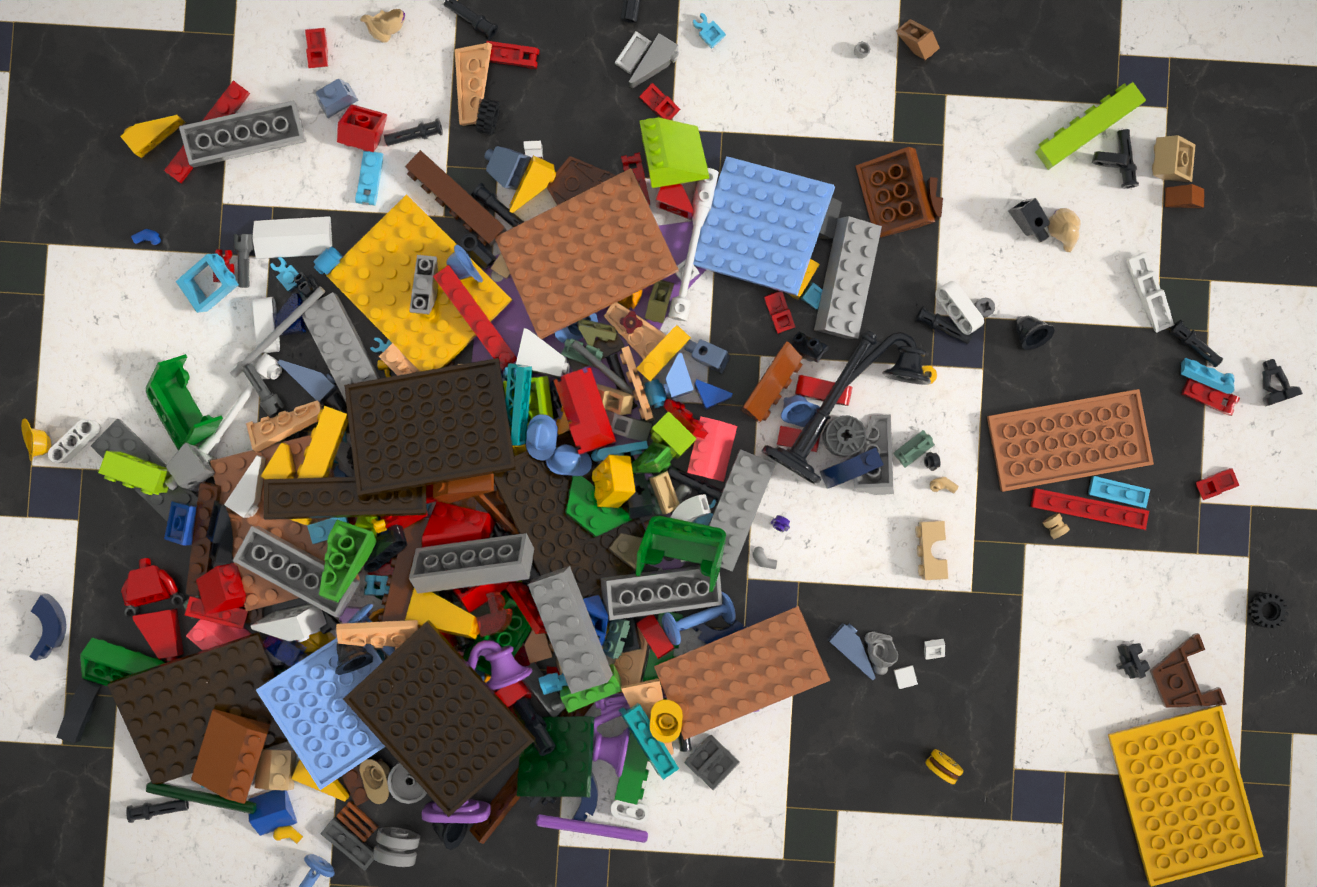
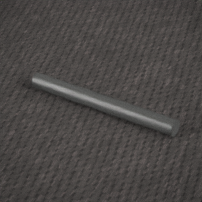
(603, 368)

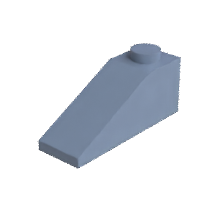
(315, 383)
(851, 646)

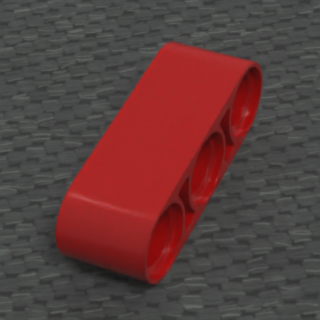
(819, 389)

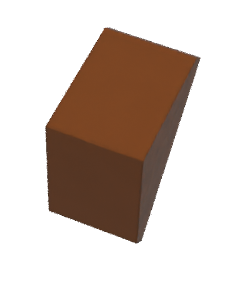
(1184, 196)

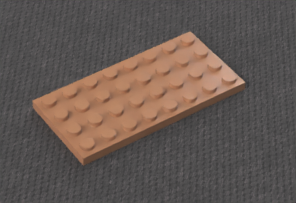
(1070, 440)
(743, 672)

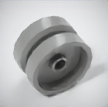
(402, 788)
(396, 846)

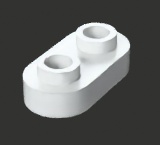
(629, 811)

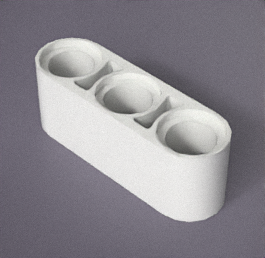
(959, 307)
(264, 318)
(65, 444)

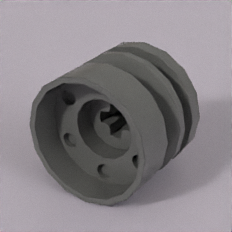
(835, 443)

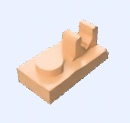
(397, 361)

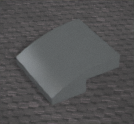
(712, 762)

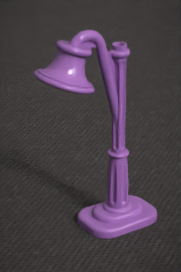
(504, 673)
(612, 748)

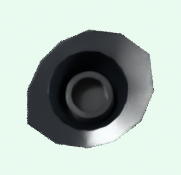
(1033, 332)
(351, 658)
(450, 833)

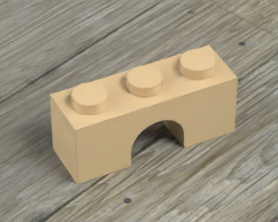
(928, 534)

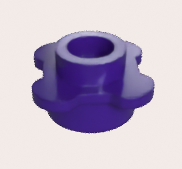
(780, 523)

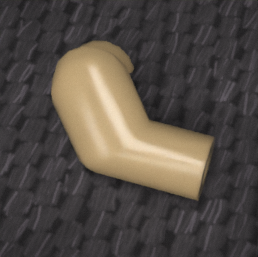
(942, 483)

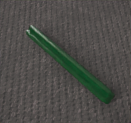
(200, 797)

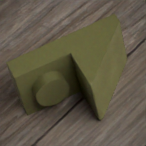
(591, 329)

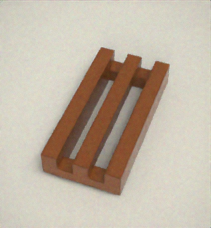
(351, 826)

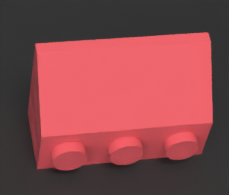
(712, 454)
(211, 634)

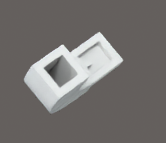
(692, 509)

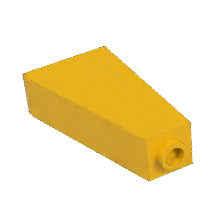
(442, 614)

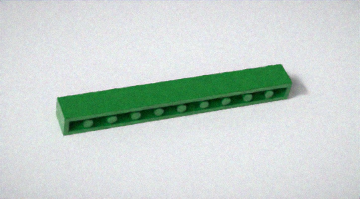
(635, 762)

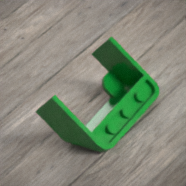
(175, 404)
(684, 542)

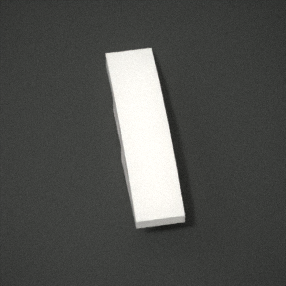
(1149, 292)

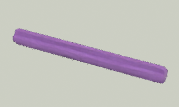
(591, 828)

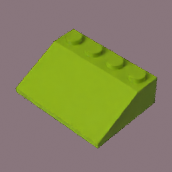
(672, 152)

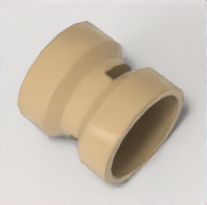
(1056, 525)

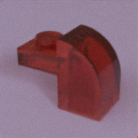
(499, 617)

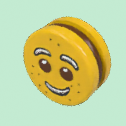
(944, 766)

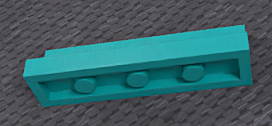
(520, 401)
(654, 750)

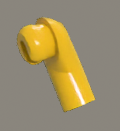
(287, 832)

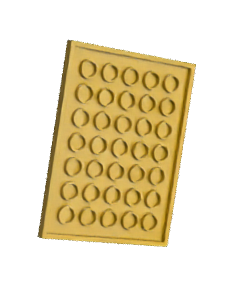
(380, 279)
(1185, 795)

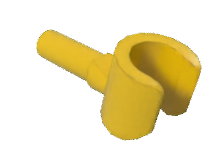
(382, 366)

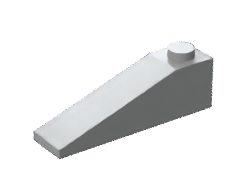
(878, 435)

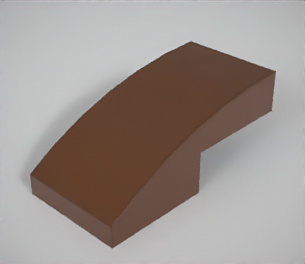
(936, 202)

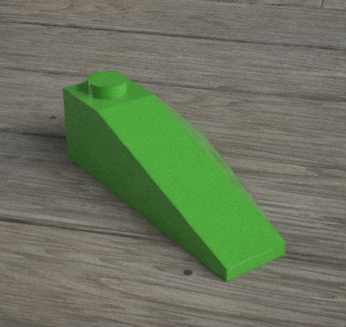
(653, 459)
(345, 556)

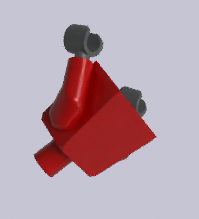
(148, 586)

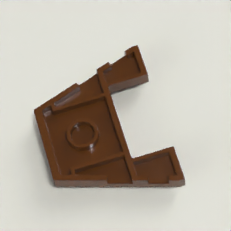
(575, 178)
(1177, 682)

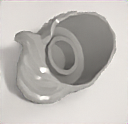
(881, 651)

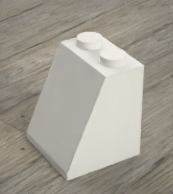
(541, 356)

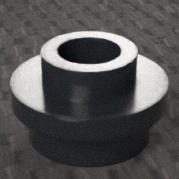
(932, 461)

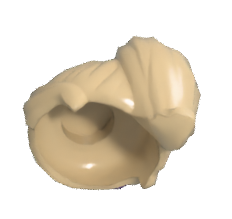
(384, 24)
(1065, 227)

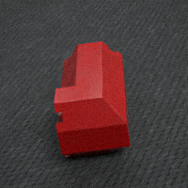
(586, 411)

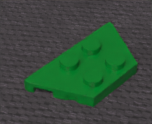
(584, 510)

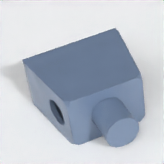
(335, 97)
(506, 166)
(714, 358)

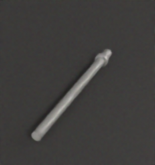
(278, 331)

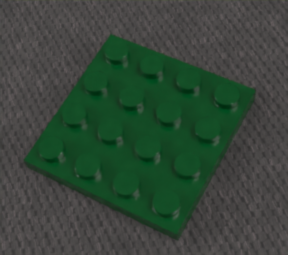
(565, 769)

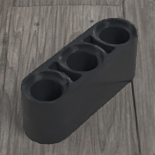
(387, 546)

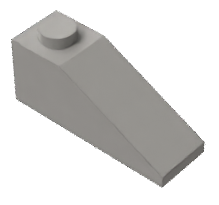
(657, 58)

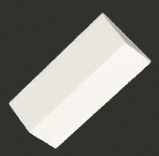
(291, 237)

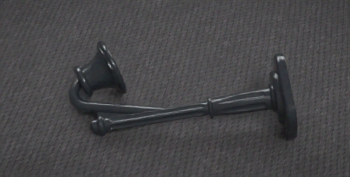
(907, 369)

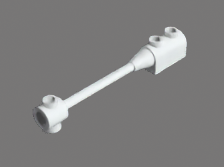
(701, 206)
(267, 368)

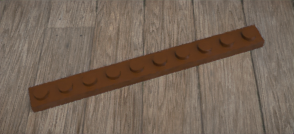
(508, 795)

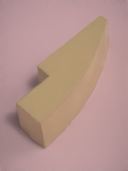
(616, 400)

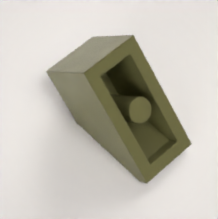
(659, 301)

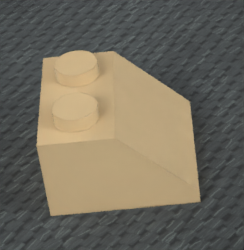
(1173, 159)
(276, 769)

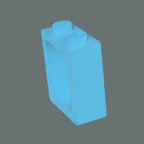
(193, 291)

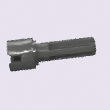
(243, 245)
(269, 401)

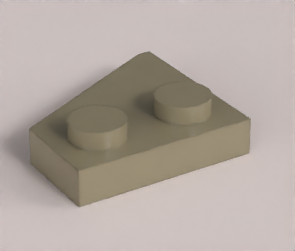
(626, 549)

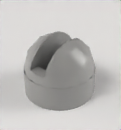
(862, 45)

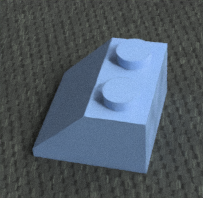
(678, 379)

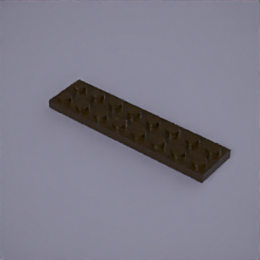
(336, 499)

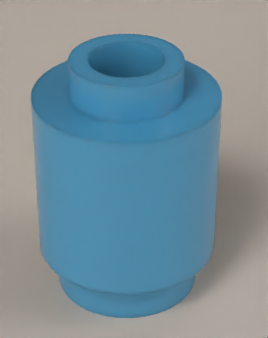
(327, 260)
(655, 393)

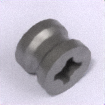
(983, 309)

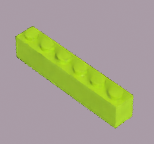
(1091, 125)

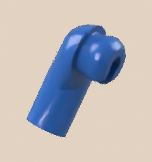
(148, 235)

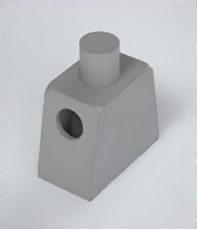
(188, 468)

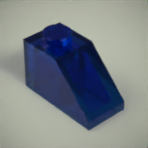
(289, 307)
(285, 651)

